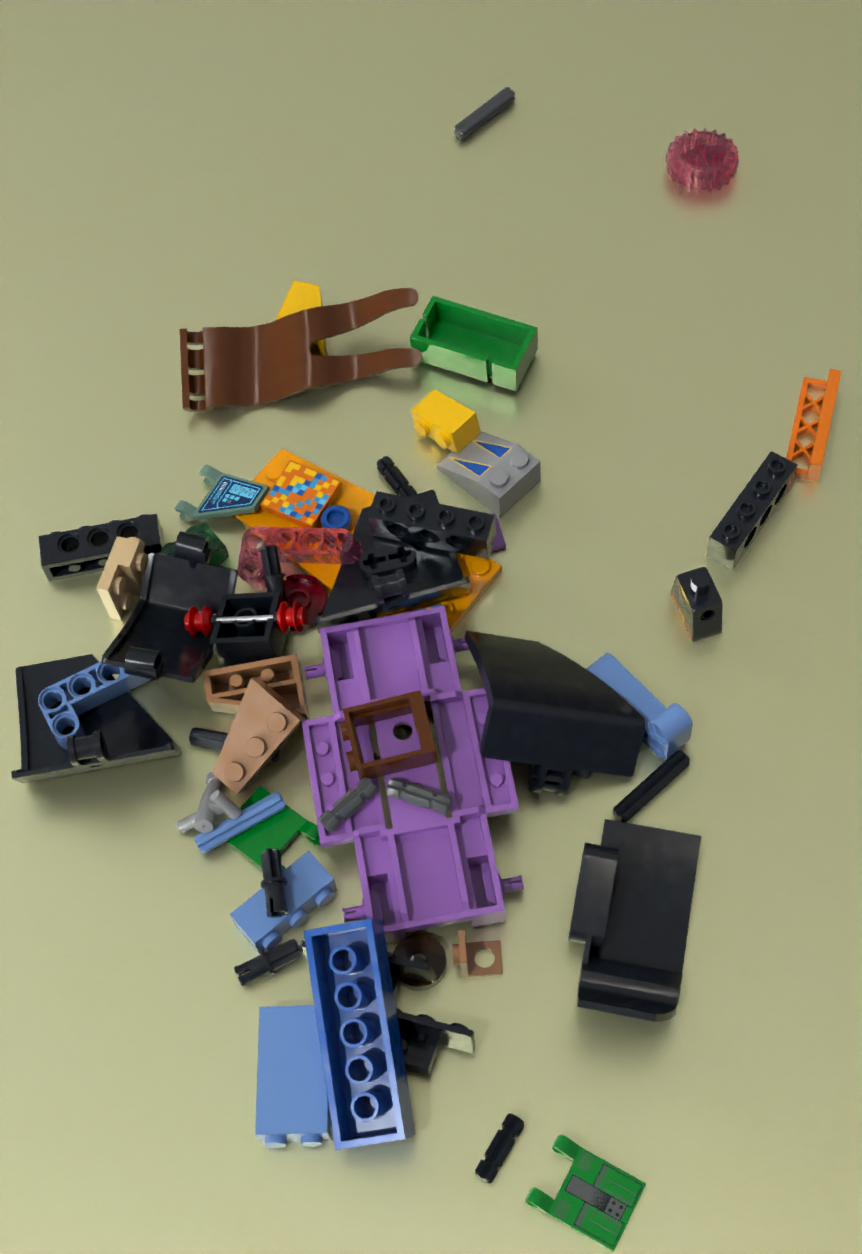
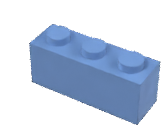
(306, 889)

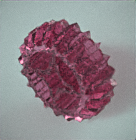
(702, 160)

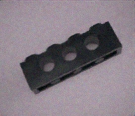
(751, 510)
(432, 525)
(89, 556)

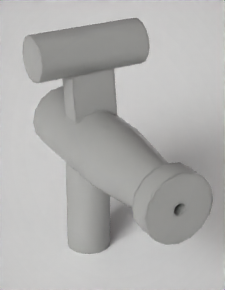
(211, 804)

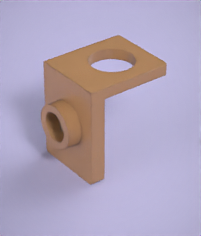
(465, 953)

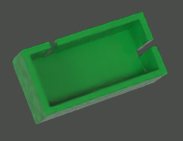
(475, 343)

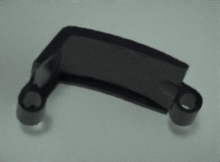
(155, 635)

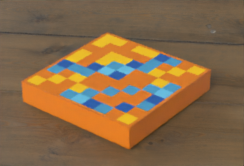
(301, 495)

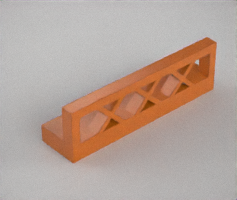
(823, 424)

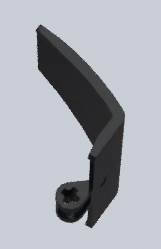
(359, 599)
(552, 713)

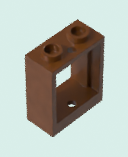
(384, 710)

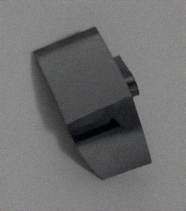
(634, 919)

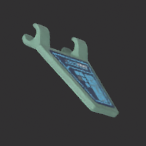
(225, 498)

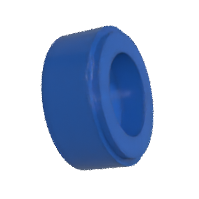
(336, 517)

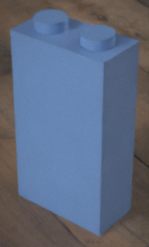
(290, 1079)

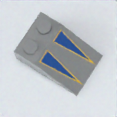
(493, 471)

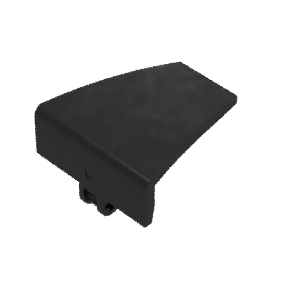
(114, 731)

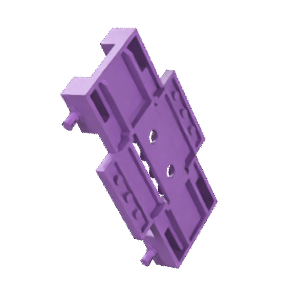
(427, 865)

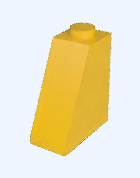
(302, 297)

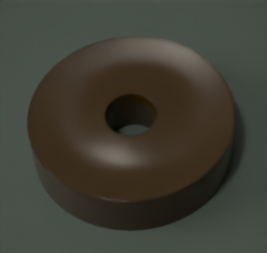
(428, 949)

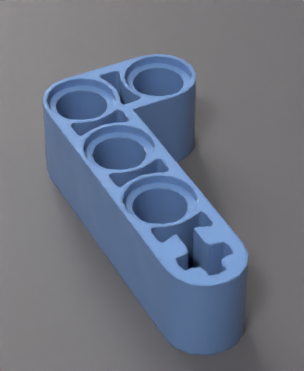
(75, 705)
(664, 727)

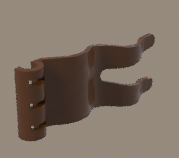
(275, 358)

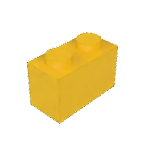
(445, 421)

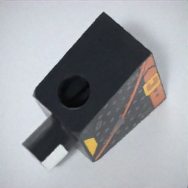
(694, 595)

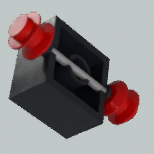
(247, 626)

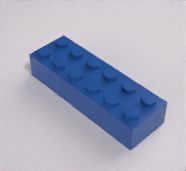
(359, 1034)

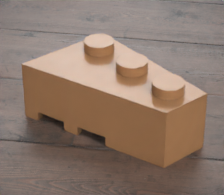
(228, 684)
(256, 735)

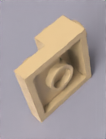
(122, 576)

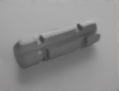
(419, 795)
(348, 804)

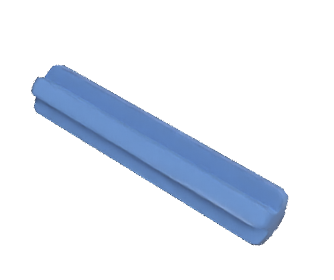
(248, 818)

